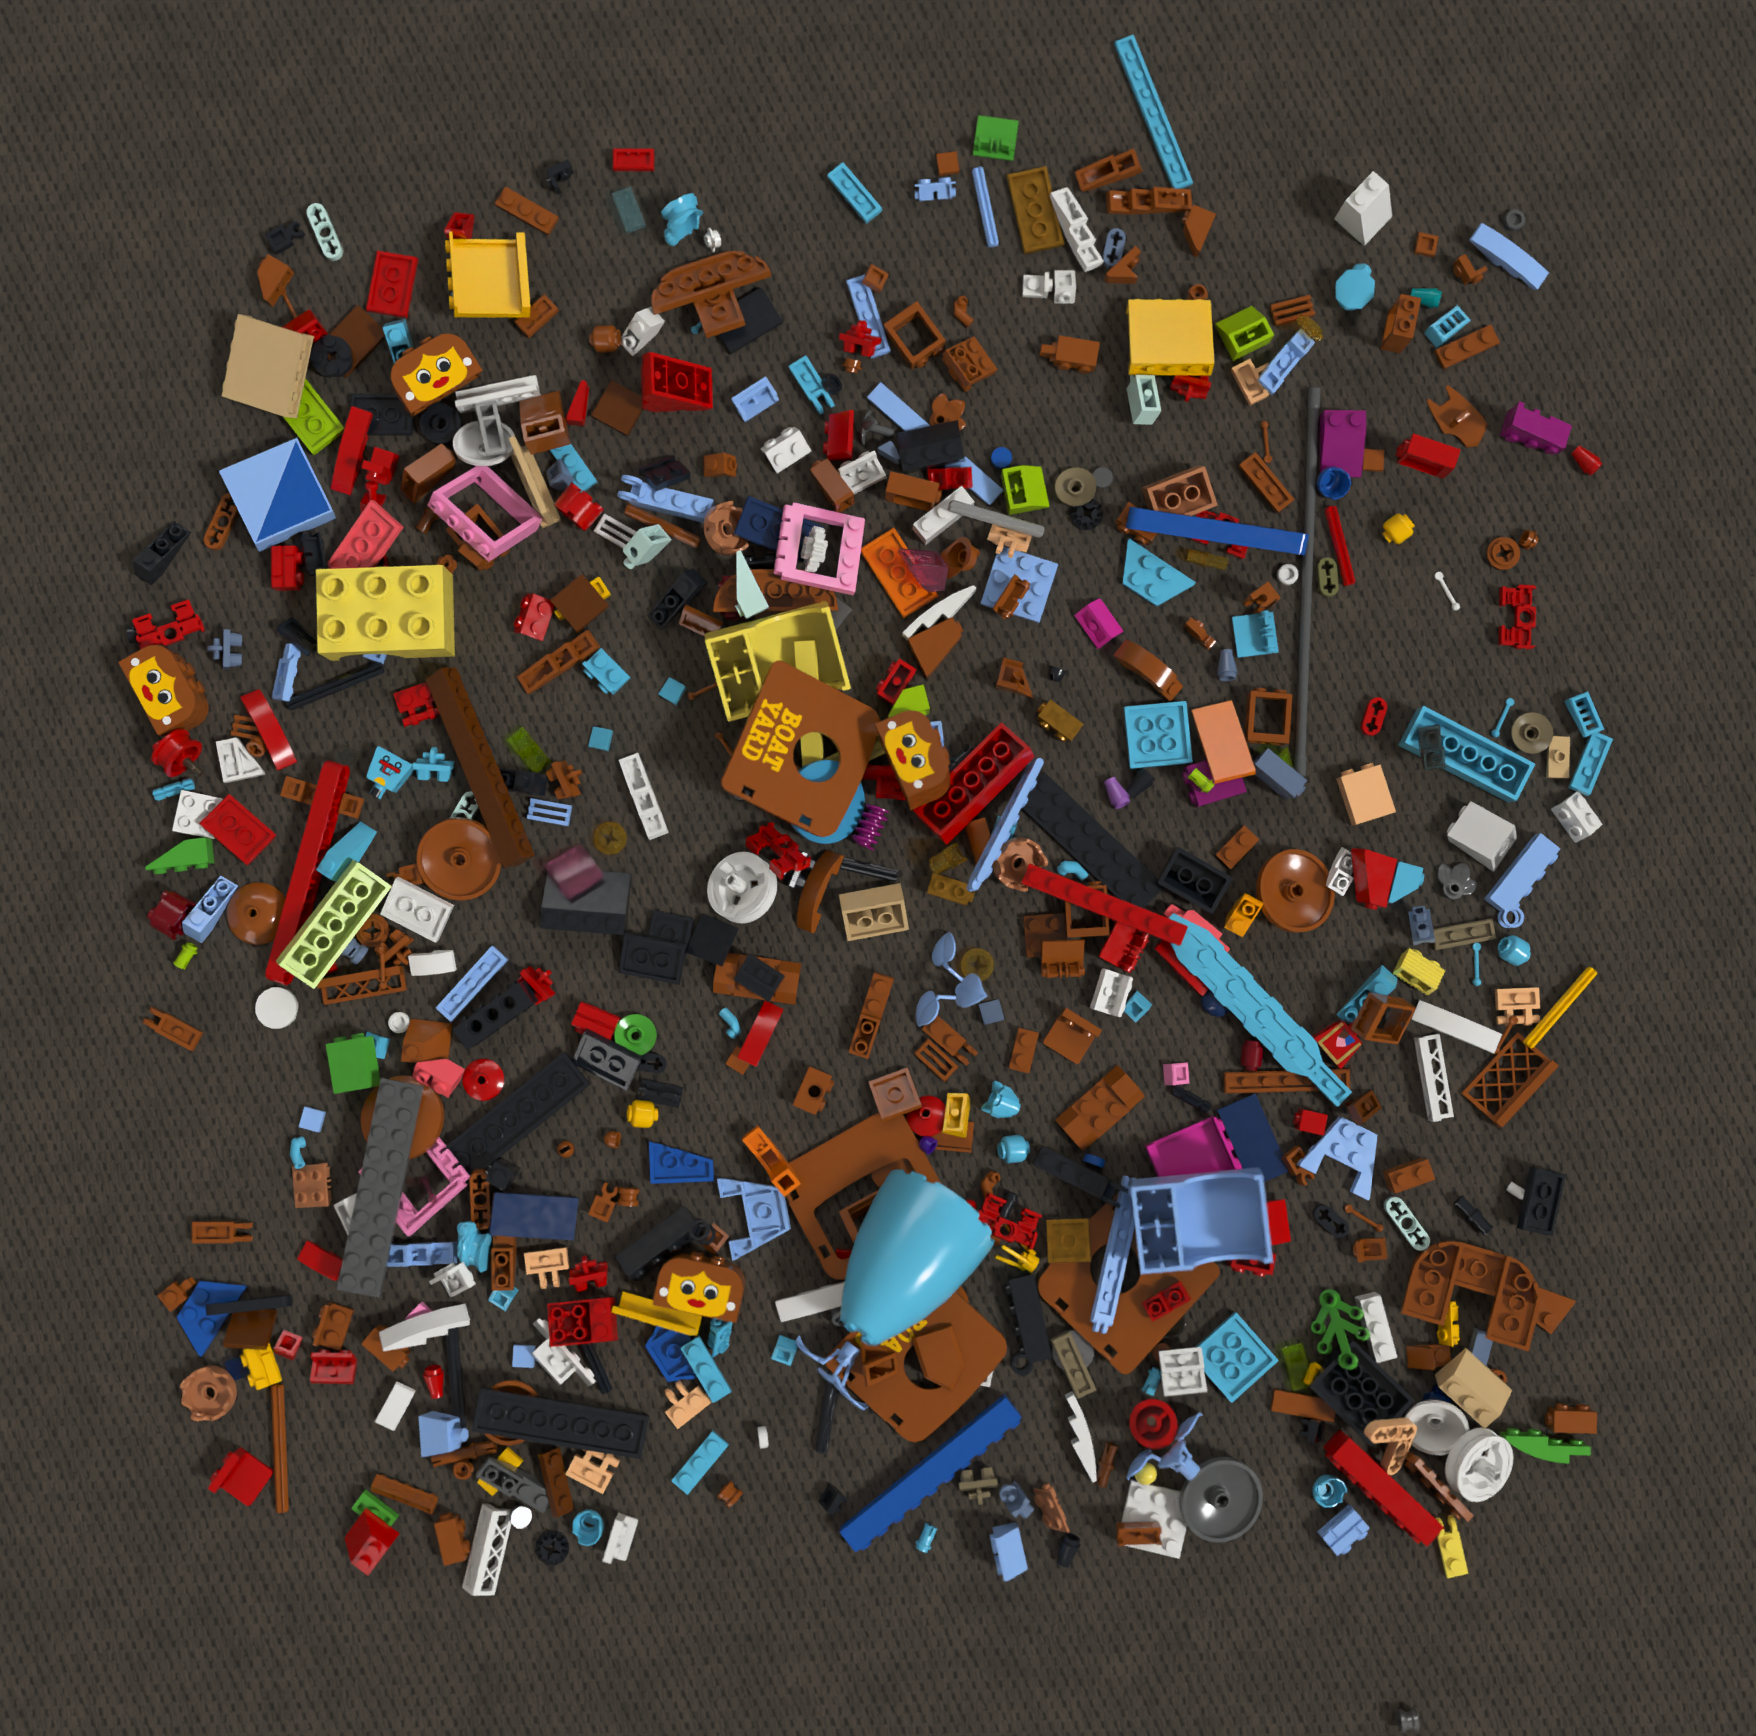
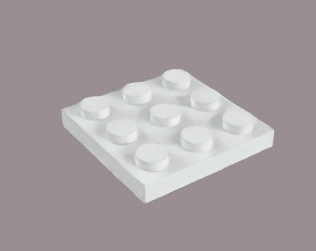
(1160, 1505)

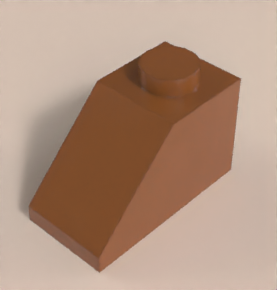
(1197, 227)
(273, 278)

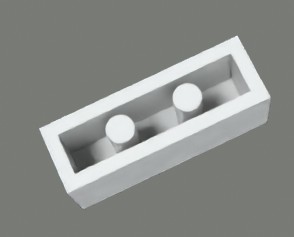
(939, 517)
(1375, 1320)

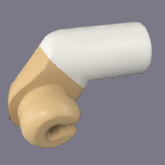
(1516, 1190)

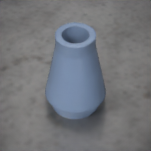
(1227, 668)

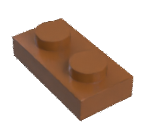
(1236, 847)
(1023, 1050)

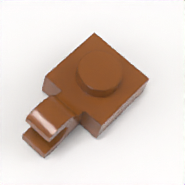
(175, 1294)

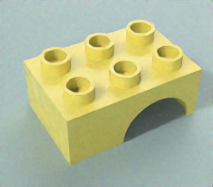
(385, 611)
(747, 650)

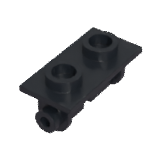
(315, 546)
(765, 562)
(660, 1093)

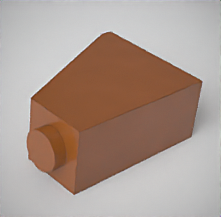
(426, 472)
(832, 485)
(935, 644)

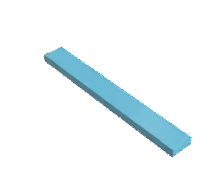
(1153, 112)

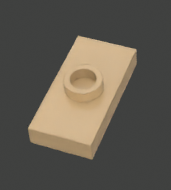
(1558, 758)

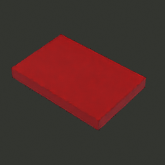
(392, 284)
(238, 829)

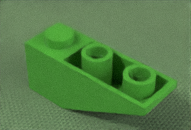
(186, 854)

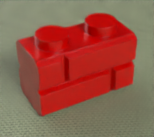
(286, 568)
(595, 1019)

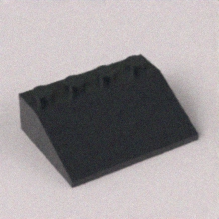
(594, 909)
(1360, 1393)

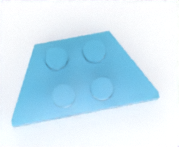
(1152, 576)

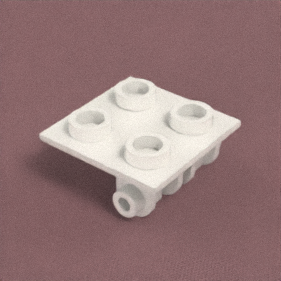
(191, 811)

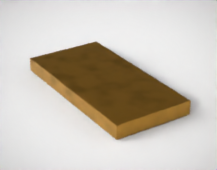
(1034, 210)

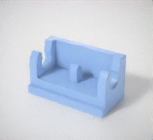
(755, 399)

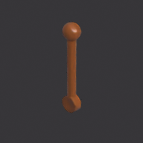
(288, 303)
(1267, 459)
(691, 695)
(719, 735)
(382, 985)
(1512, 1020)
(1349, 1209)

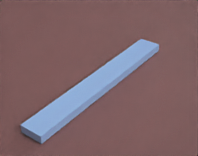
(908, 420)

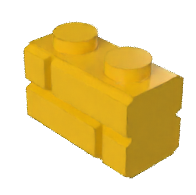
(262, 1367)

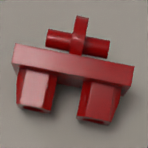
(859, 335)
(1191, 386)
(539, 982)
(588, 1271)

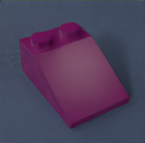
(1342, 440)

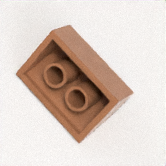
(1181, 493)

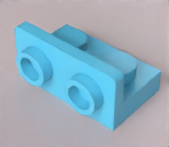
(606, 671)

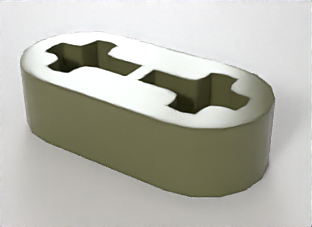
(1332, 576)

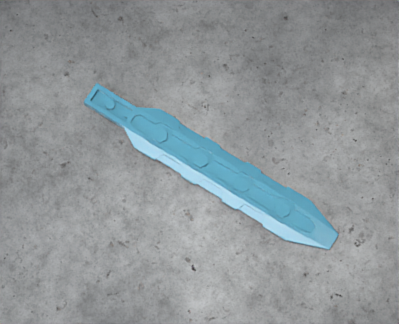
(1256, 1009)

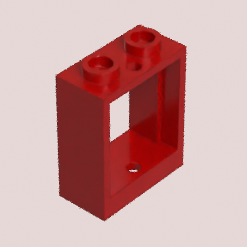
(1427, 455)

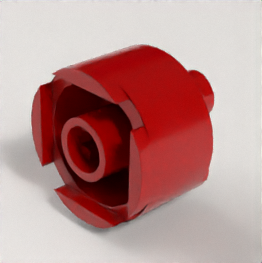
(578, 507)

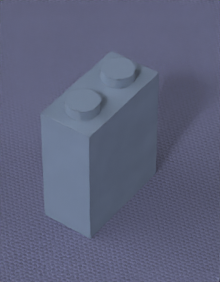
(1278, 775)

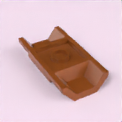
(725, 983)
(1100, 1108)

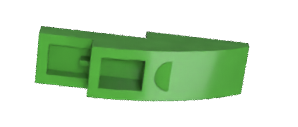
(1537, 1445)

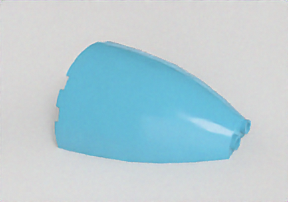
(909, 1256)

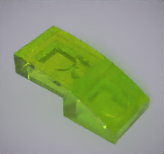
(528, 750)
(1296, 1365)

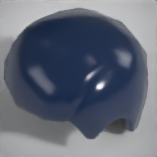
(1212, 1005)

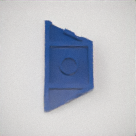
(193, 1318)
(666, 1351)

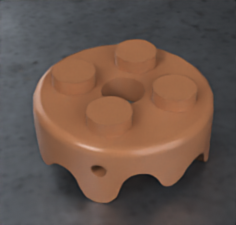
(715, 518)
(1011, 850)
(196, 1396)

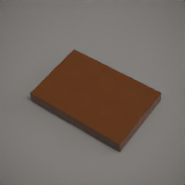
(360, 333)

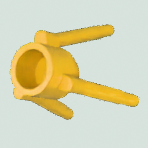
(1026, 1261)

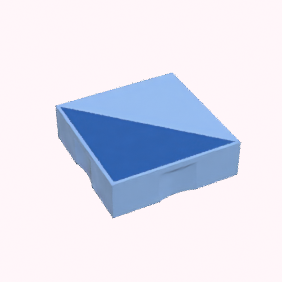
(277, 494)

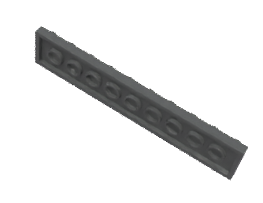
(380, 1187)

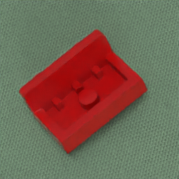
(533, 616)
(333, 1367)

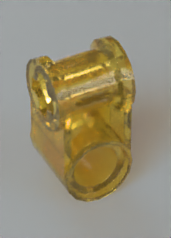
(947, 859)

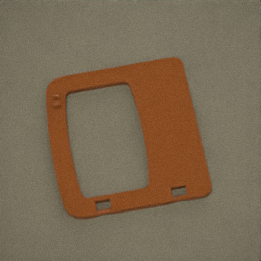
(845, 1161)

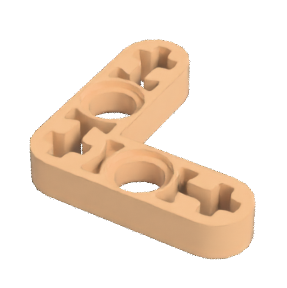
(1399, 1434)

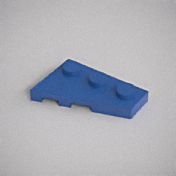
(678, 1166)

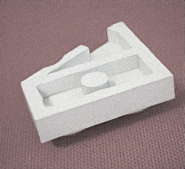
(236, 761)

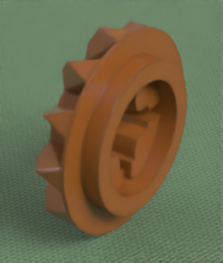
(1505, 544)
(380, 924)

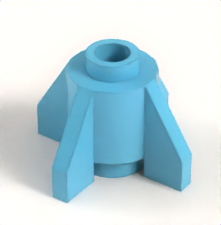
(1001, 1102)

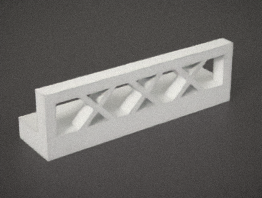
(502, 392)
(1428, 1077)
(483, 1551)

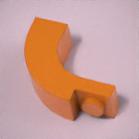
(772, 1160)

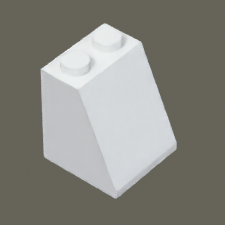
(1366, 209)
(1482, 835)

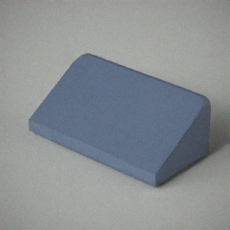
(1480, 1346)

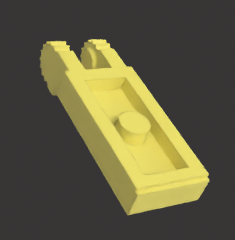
(1451, 1549)

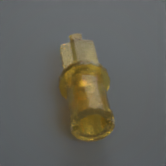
(1206, 559)

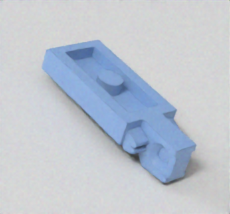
(285, 673)

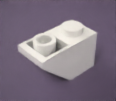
(641, 330)

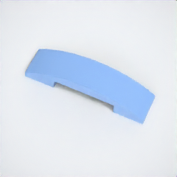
(1285, 360)

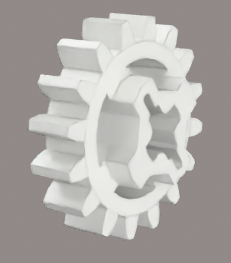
(814, 549)

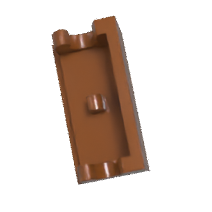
(1263, 596)
(1138, 1533)

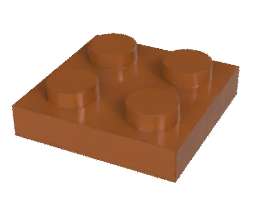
(895, 1094)

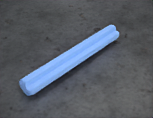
(985, 207)

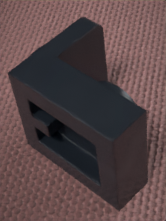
(560, 171)

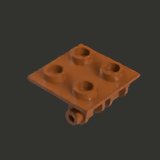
(1062, 958)

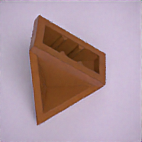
(877, 1363)

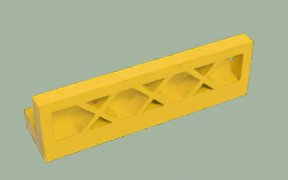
(643, 1310)

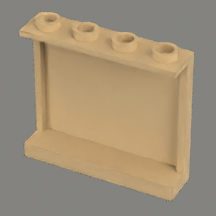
(267, 366)

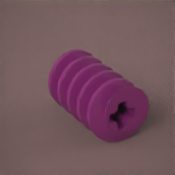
(870, 826)

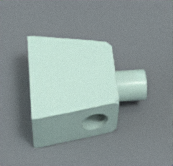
(645, 545)

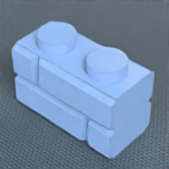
(1344, 1530)

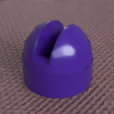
(927, 1144)

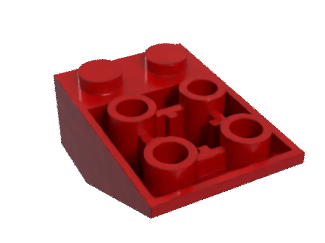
(582, 1322)

